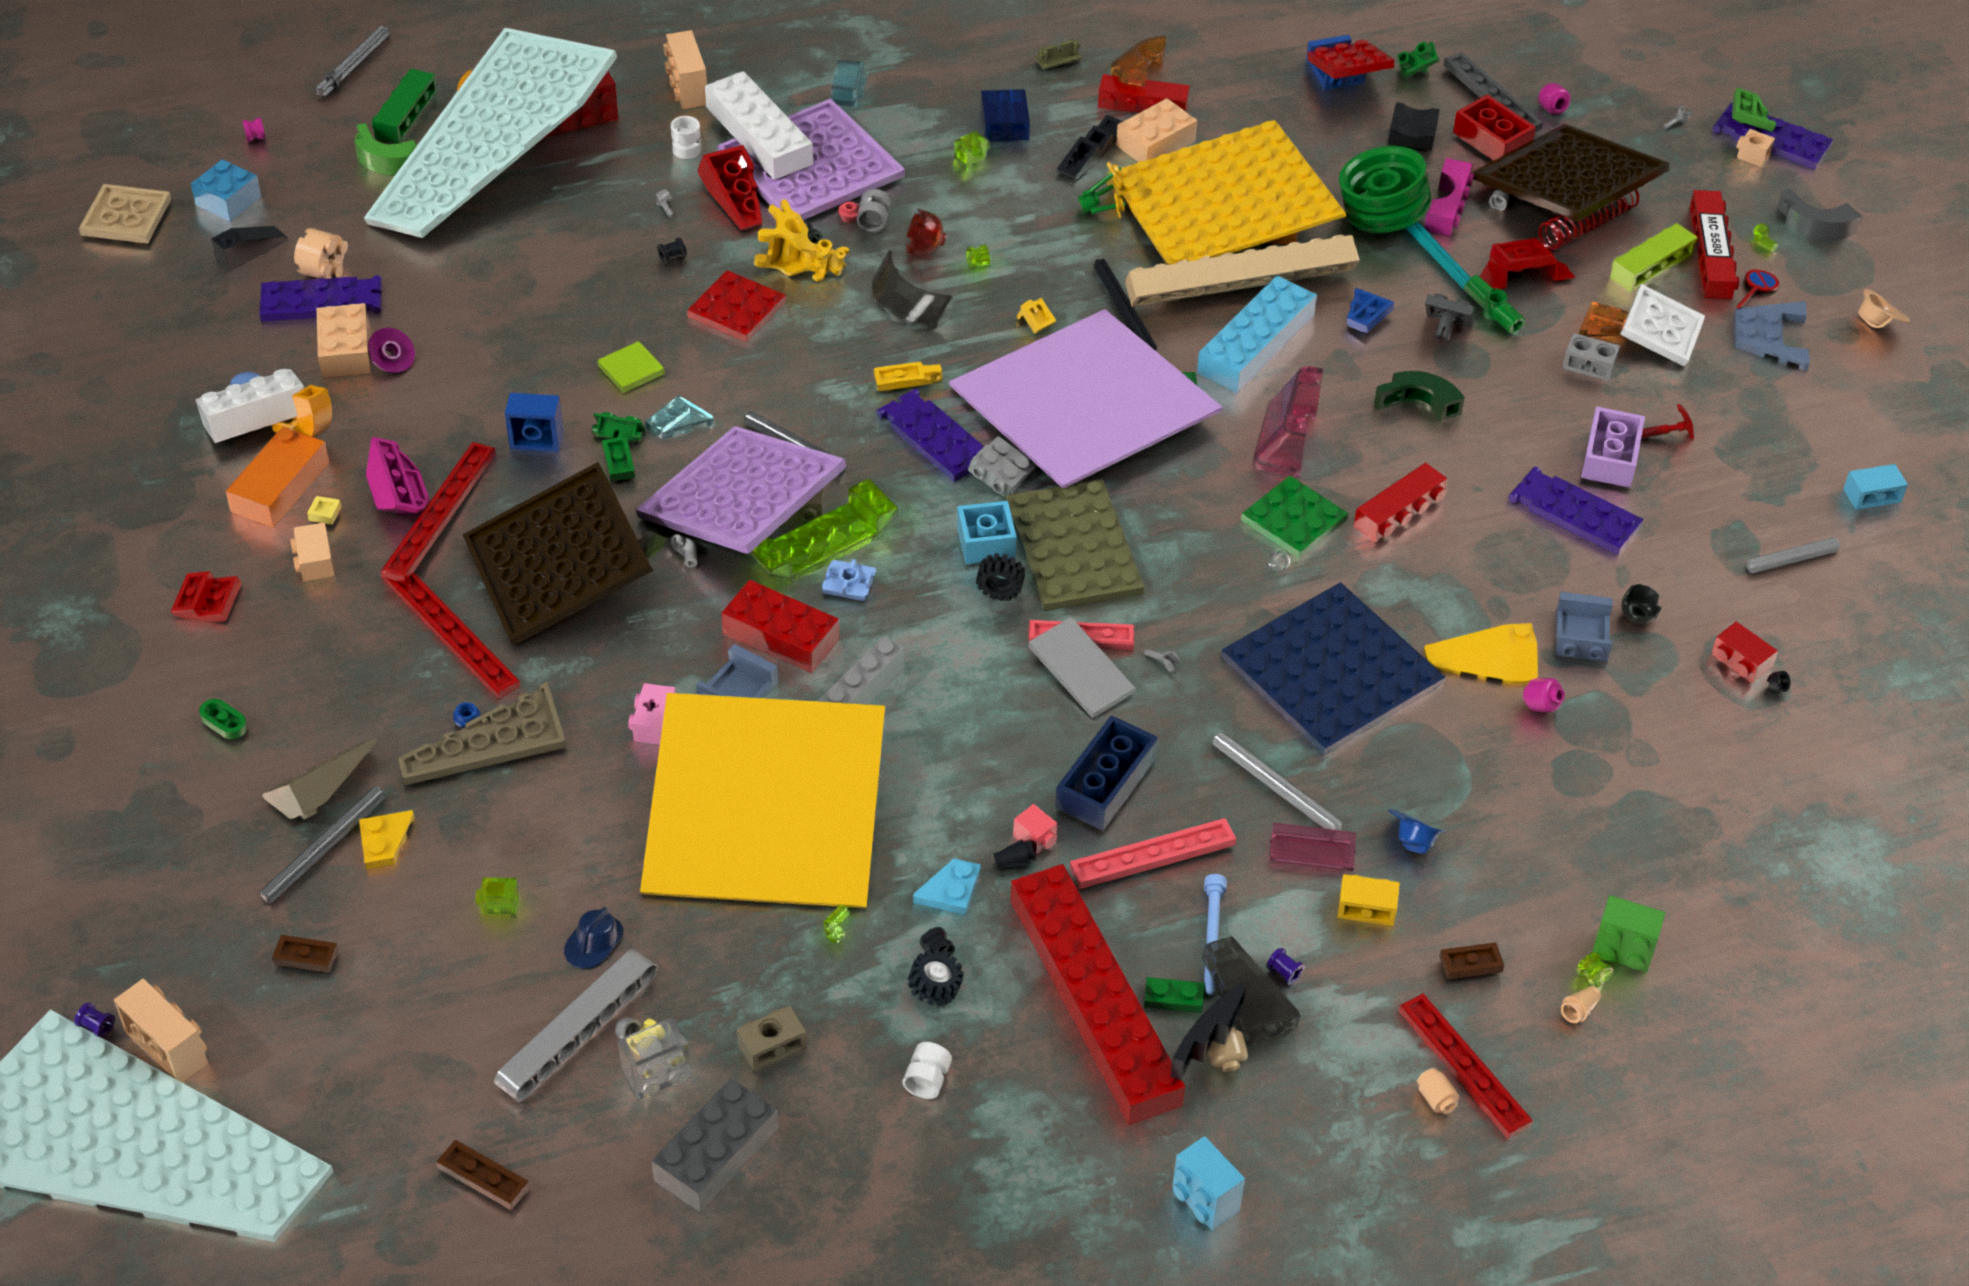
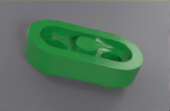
(227, 723)

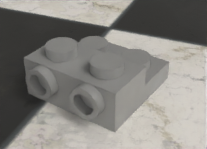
(1001, 466)

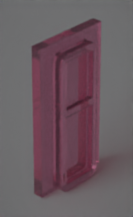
(1313, 846)

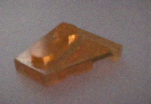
(1603, 321)

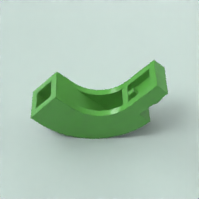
(381, 157)

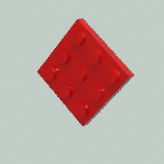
(1350, 59)
(736, 306)

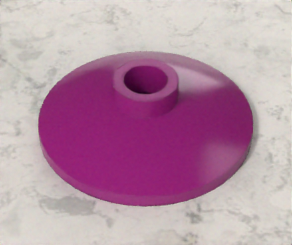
(397, 344)

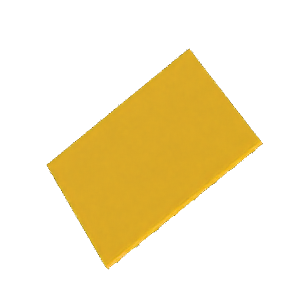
(1227, 194)
(764, 800)

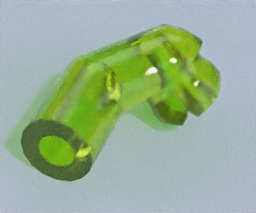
(1761, 237)
(832, 924)

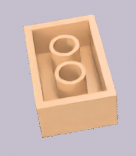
(685, 69)
(1156, 131)
(343, 340)
(162, 1030)

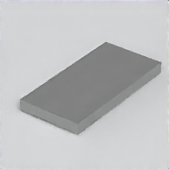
(1081, 667)

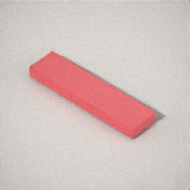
(1103, 634)

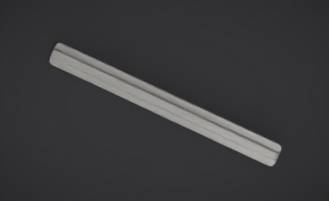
(1276, 782)

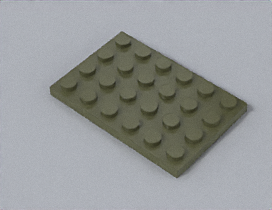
(1074, 545)

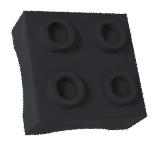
(1413, 127)

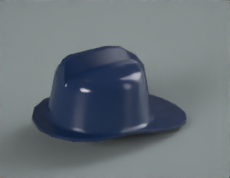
(593, 939)

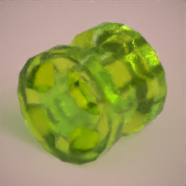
(978, 257)
(1594, 970)

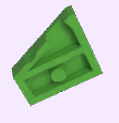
(1750, 110)

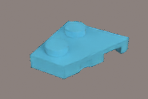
(950, 887)

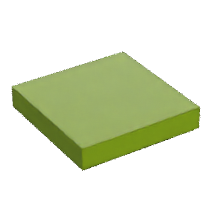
(631, 367)

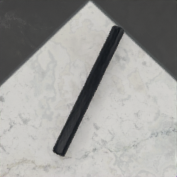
(1123, 302)

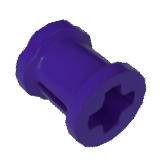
(1285, 966)
(95, 1020)

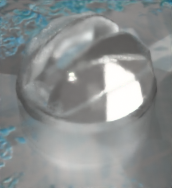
(1276, 558)

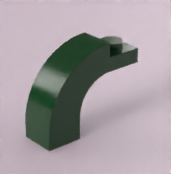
(1421, 388)

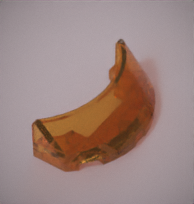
(1133, 64)

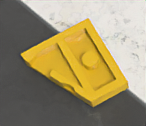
(383, 837)

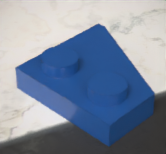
(1367, 310)

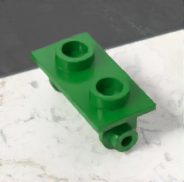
(608, 424)

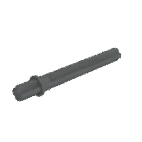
(332, 80)

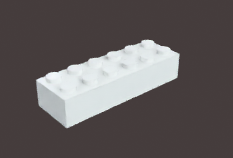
(759, 125)

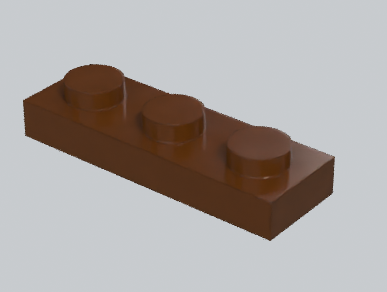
(483, 1174)

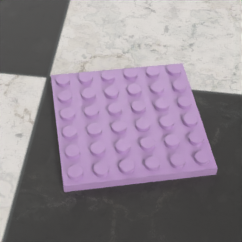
(843, 163)
(741, 489)

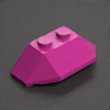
(394, 479)

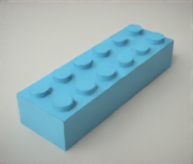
(1256, 334)

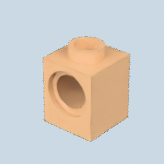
(1755, 147)

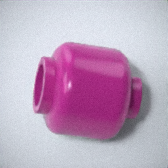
(1554, 98)
(1543, 695)

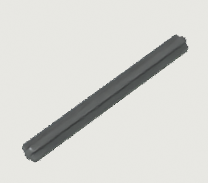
(322, 845)

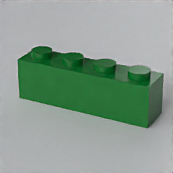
(404, 106)

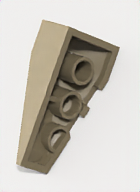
(309, 790)

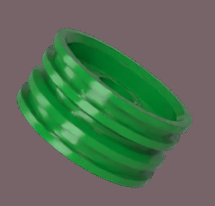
(1385, 189)

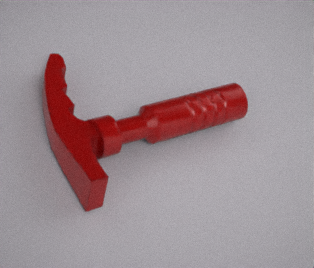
(1665, 429)

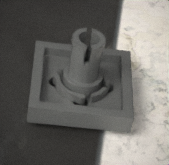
(1449, 313)

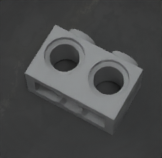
(1591, 357)

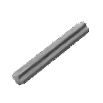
(1792, 555)

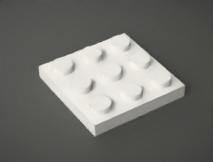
(1662, 325)

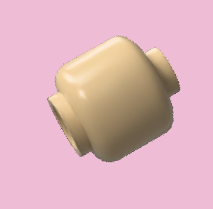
(1231, 1054)

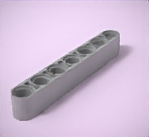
(575, 1025)

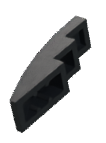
(1090, 149)
(1212, 1026)

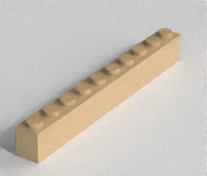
(1241, 270)

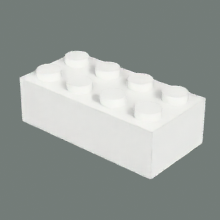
(249, 405)

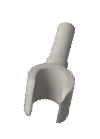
(1681, 117)
(663, 198)
(1167, 658)

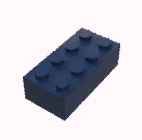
(1106, 772)

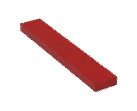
(1466, 1066)

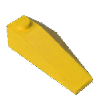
(1497, 652)

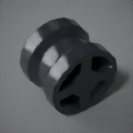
(937, 940)

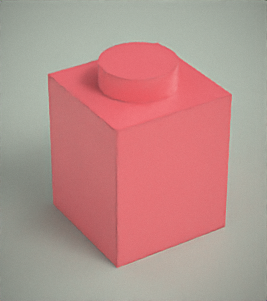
(1037, 827)

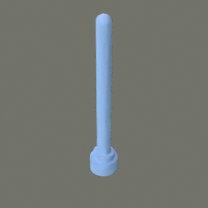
(1214, 887)

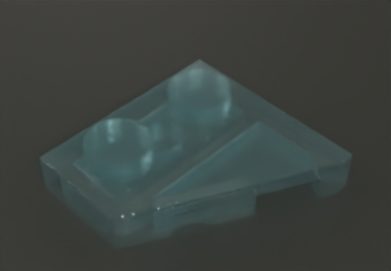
(677, 418)

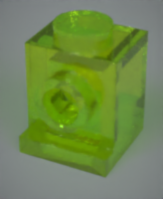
(970, 149)
(498, 896)

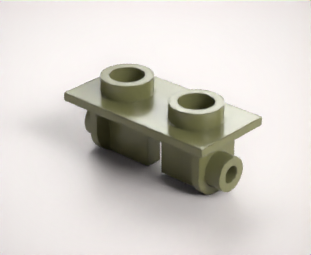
(1052, 56)

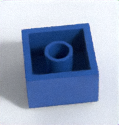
(534, 422)

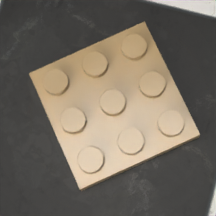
(125, 213)

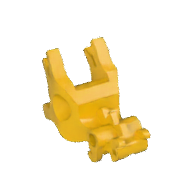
(792, 250)

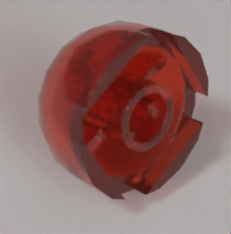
(925, 234)

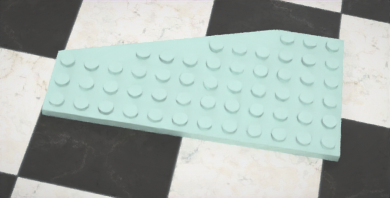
(498, 114)
(128, 1137)

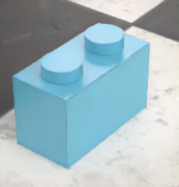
(1875, 486)

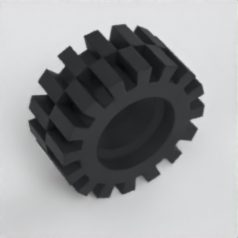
(996, 586)

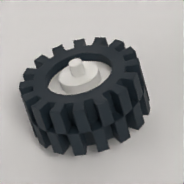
(935, 977)

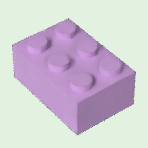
(1613, 447)

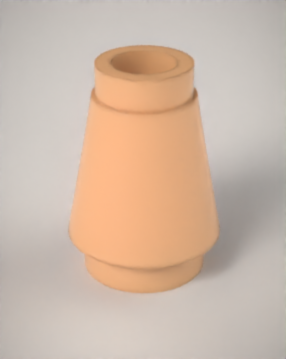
(1580, 1004)

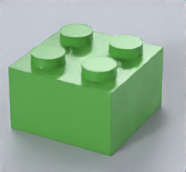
(1628, 933)

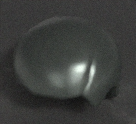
(1641, 604)

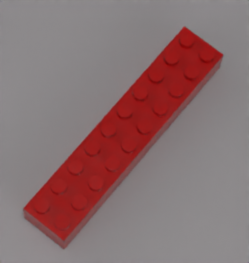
(1097, 994)

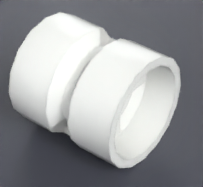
(686, 137)
(926, 1071)

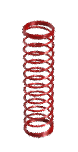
(1559, 233)

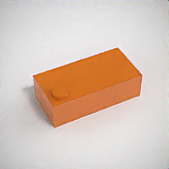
(277, 477)

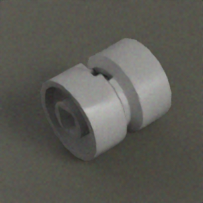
(873, 210)

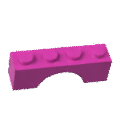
(1444, 212)

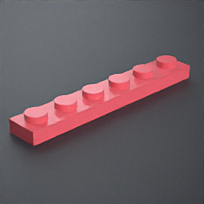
(1152, 853)

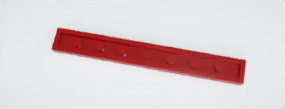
(438, 513)
(456, 636)

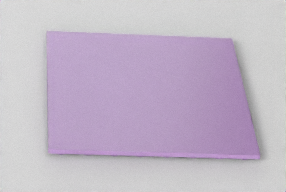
(1085, 397)

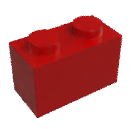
(1744, 652)

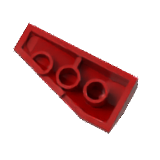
(732, 184)

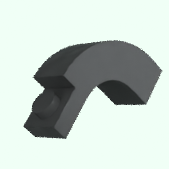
(1817, 222)

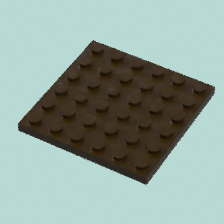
(1571, 172)
(556, 553)

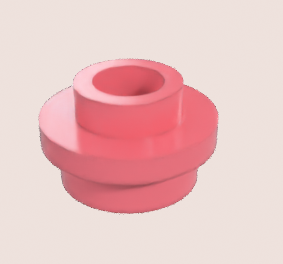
(848, 211)

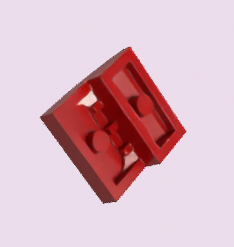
(206, 597)

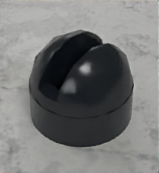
(1776, 677)

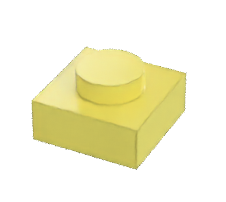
(324, 510)

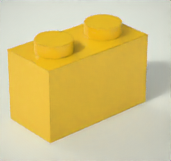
(1368, 899)

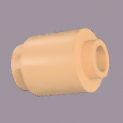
(1438, 1091)

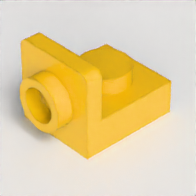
(1036, 315)

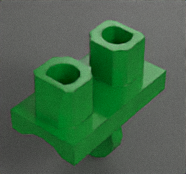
(1418, 60)

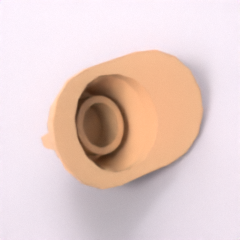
(1878, 311)

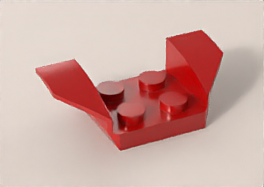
(1520, 255)

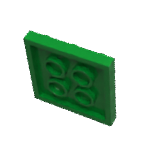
(1294, 517)

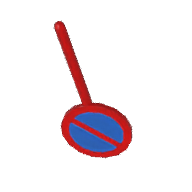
(1761, 281)

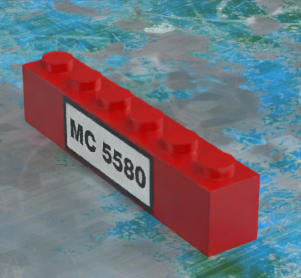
(1713, 245)

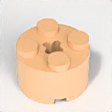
(320, 254)

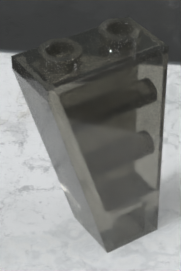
(1265, 1007)

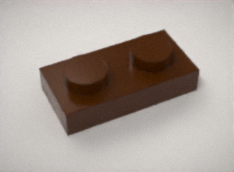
(305, 953)
(1471, 960)

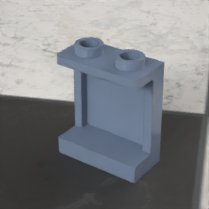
(1583, 626)
(742, 676)

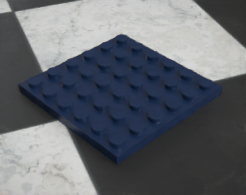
(1332, 668)

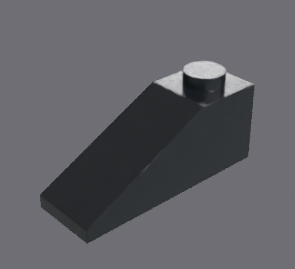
(241, 245)

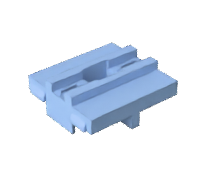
(848, 580)

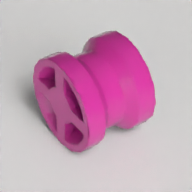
(254, 129)

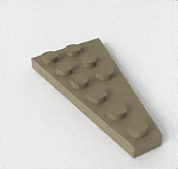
(498, 736)

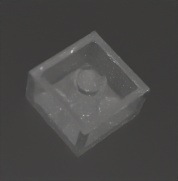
(654, 1058)

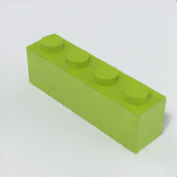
(1653, 257)

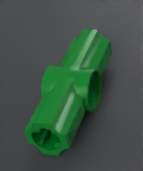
(1494, 304)

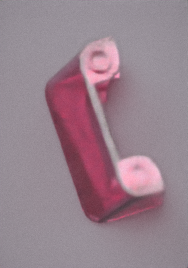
(1284, 427)

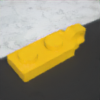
(906, 375)

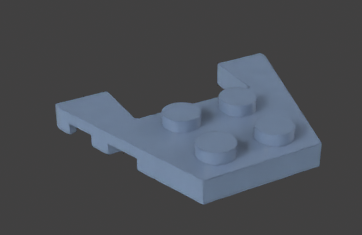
(1761, 331)

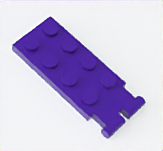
(1790, 140)
(301, 297)
(932, 433)
(1577, 510)

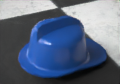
(1415, 834)

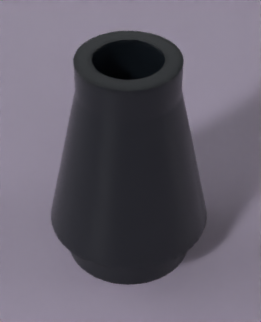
(1015, 855)

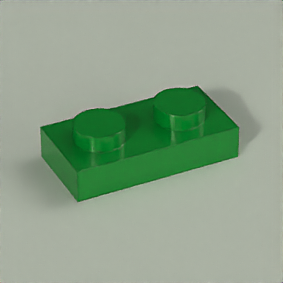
(618, 458)
(1174, 995)

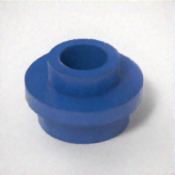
(464, 713)

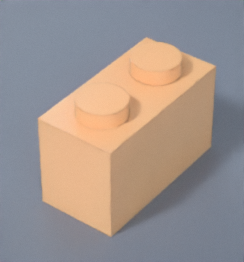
(313, 552)

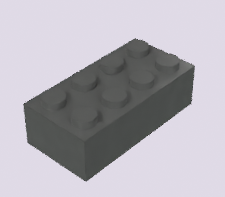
(715, 1145)

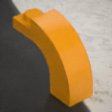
(313, 412)

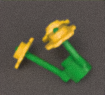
(1090, 199)

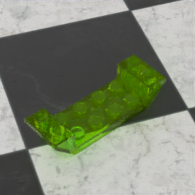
(829, 535)

